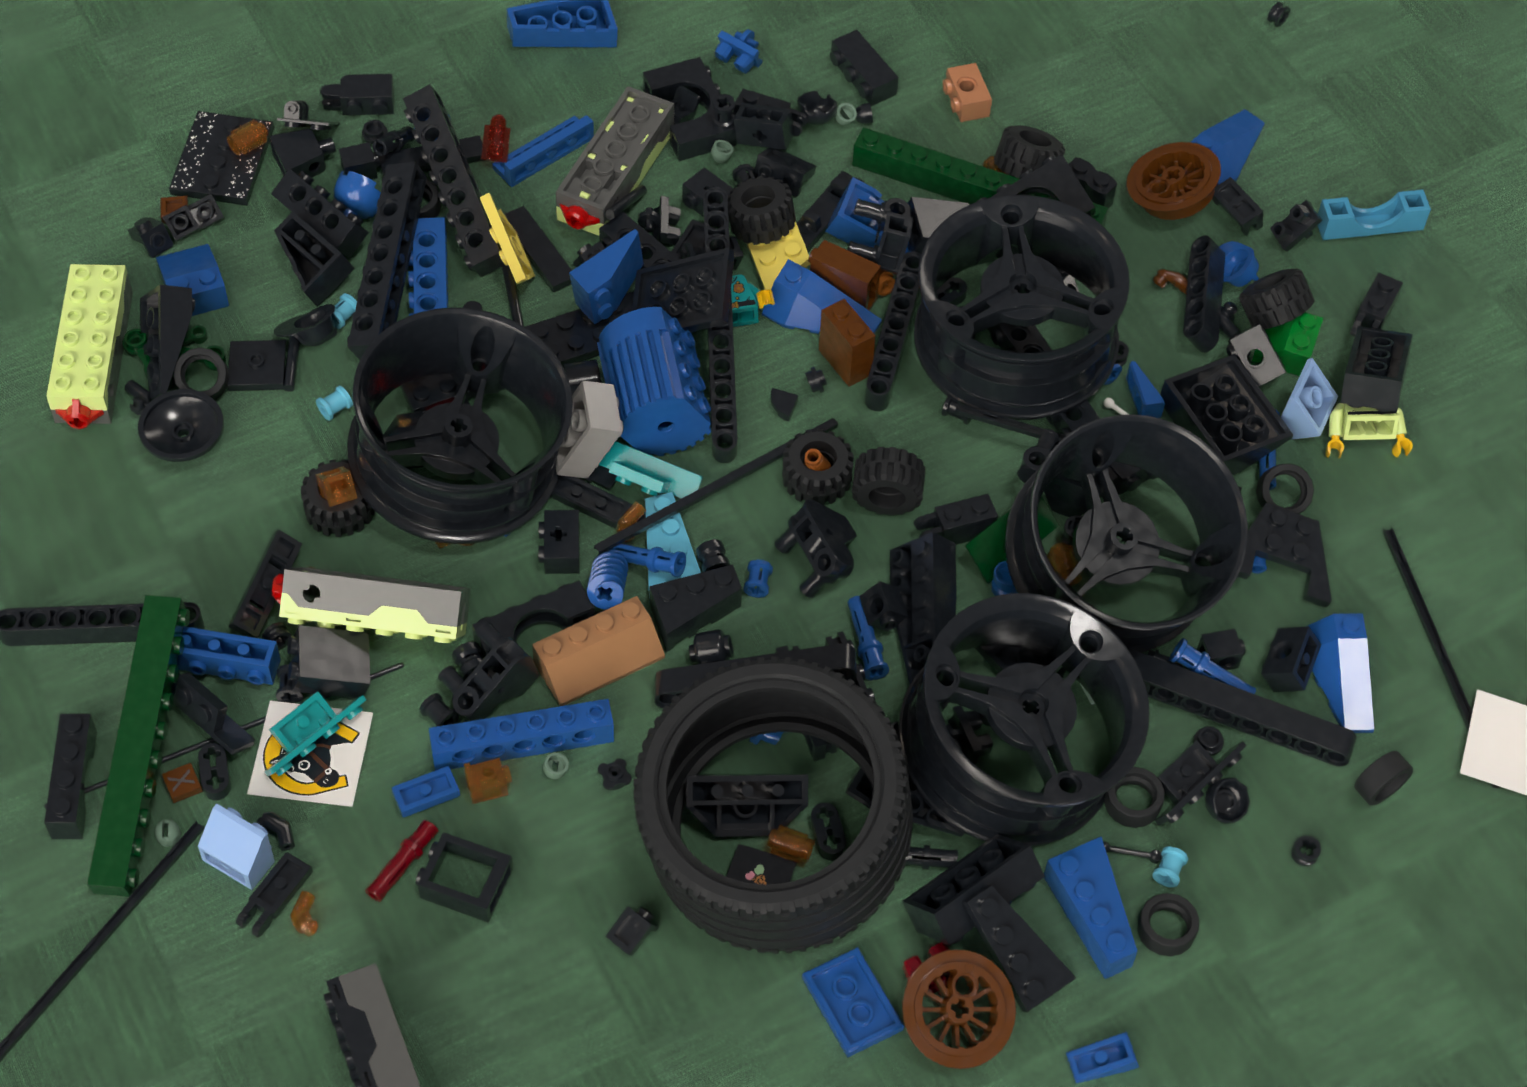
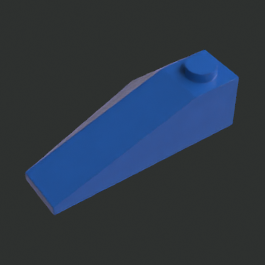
(1232, 142)
(854, 228)
(801, 297)
(1344, 670)

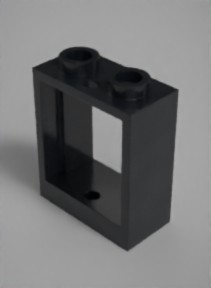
(481, 907)

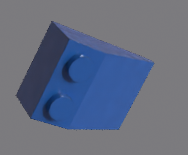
(196, 270)
(606, 277)

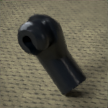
(1226, 319)
(140, 395)
(280, 826)

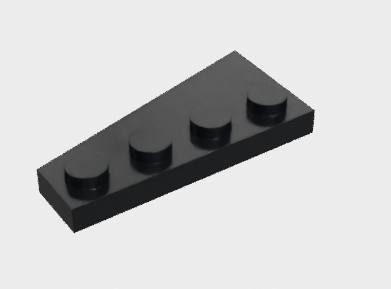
(1016, 949)

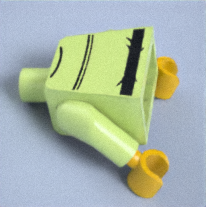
(1366, 424)

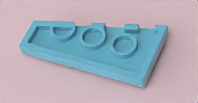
(670, 536)

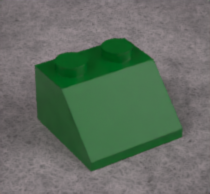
(1293, 342)

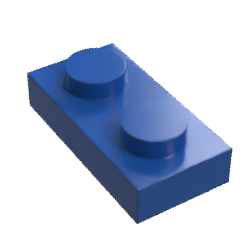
(425, 791)

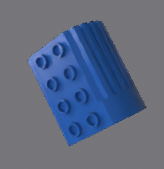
(655, 381)

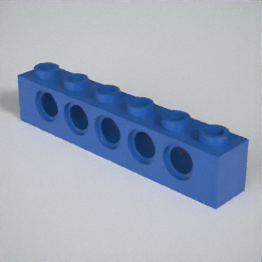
(429, 266)
(522, 734)

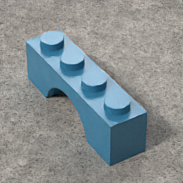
(1402, 213)

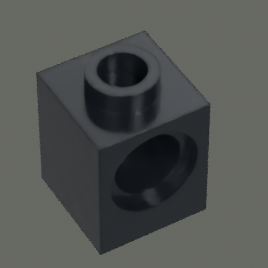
(883, 606)
(1223, 648)

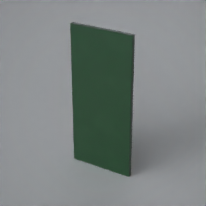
(989, 546)

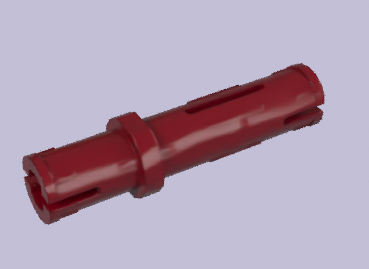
(397, 866)

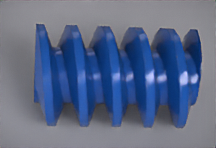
(607, 580)

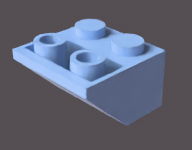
(236, 846)

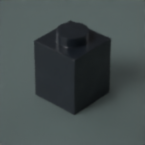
(359, 160)

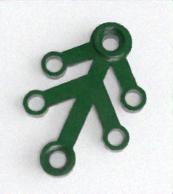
(135, 336)

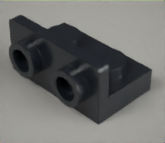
(785, 167)

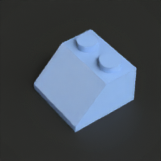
(1309, 403)

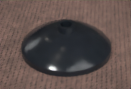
(176, 415)

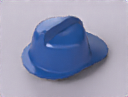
(1240, 264)

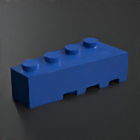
(1092, 903)

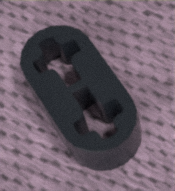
(953, 297)
(220, 770)
(834, 830)

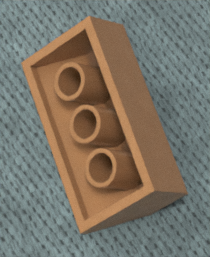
(598, 651)

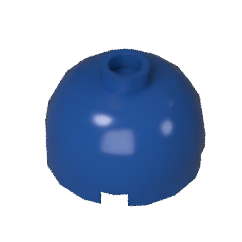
(357, 194)

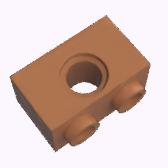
(967, 92)

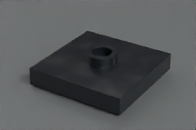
(257, 365)

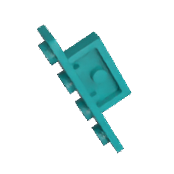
(649, 472)
(305, 725)

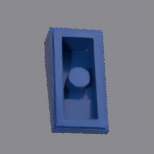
(1144, 394)
(1103, 1058)

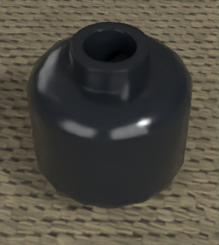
(711, 647)

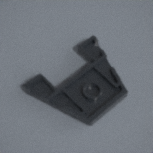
(1292, 542)

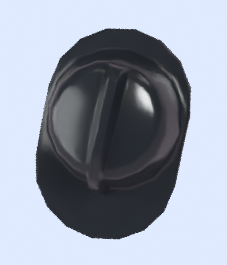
(310, 328)

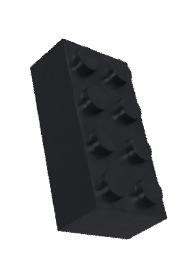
(1376, 369)
(999, 862)

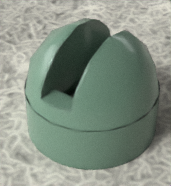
(848, 114)
(721, 151)
(561, 767)
(174, 833)

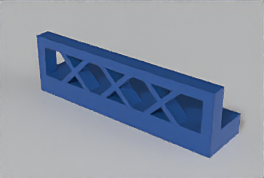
(545, 150)

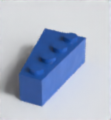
(563, 24)

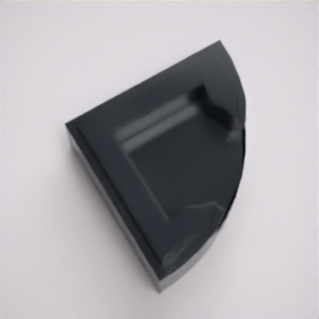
(783, 403)

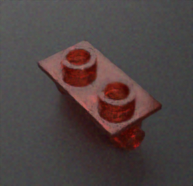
(496, 140)

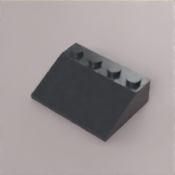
(1226, 412)

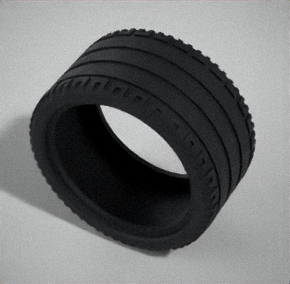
(755, 701)

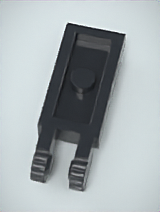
(274, 892)

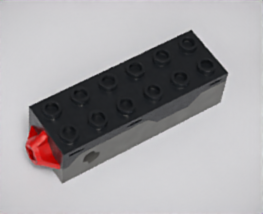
(368, 1030)

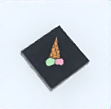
(760, 867)

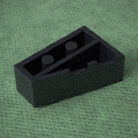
(312, 258)
(693, 602)

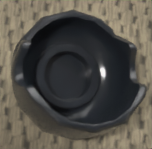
(817, 109)
(1227, 800)

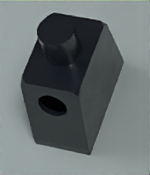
(301, 151)

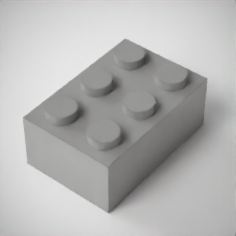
(592, 429)

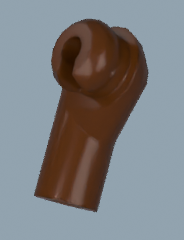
(1175, 278)

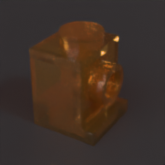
(336, 486)
(487, 780)

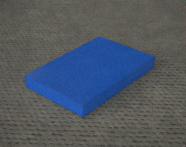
(852, 1002)

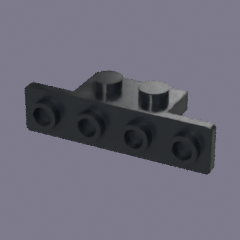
(209, 713)
(1191, 773)

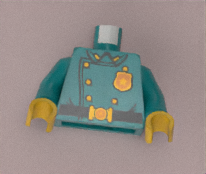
(746, 300)

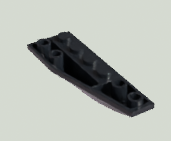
(928, 586)

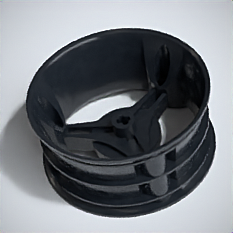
(1022, 288)
(454, 438)
(1186, 467)
(1029, 711)

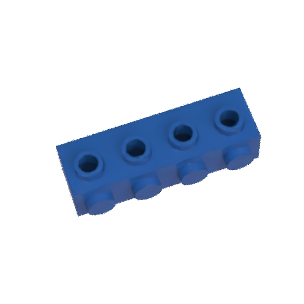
(229, 656)

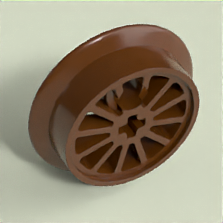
(1178, 190)
(976, 971)

